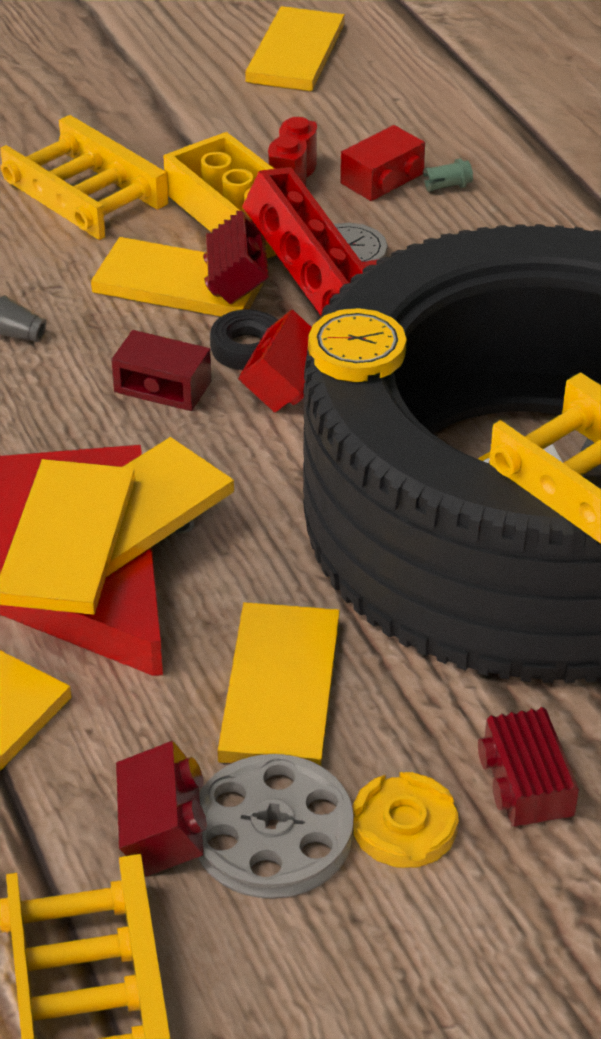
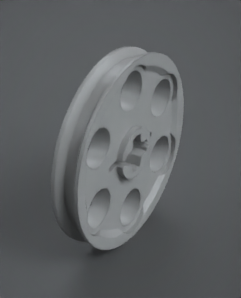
(294, 830)

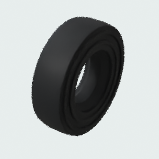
(233, 325)

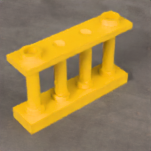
(89, 151)
(542, 474)
(131, 943)

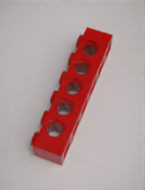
(301, 235)

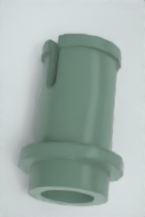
(448, 175)

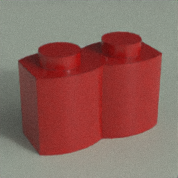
(295, 147)

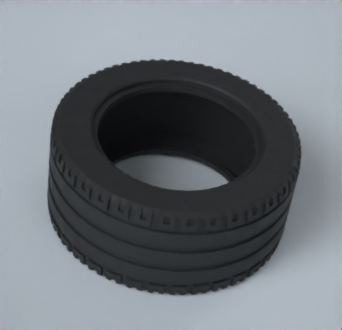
(423, 531)

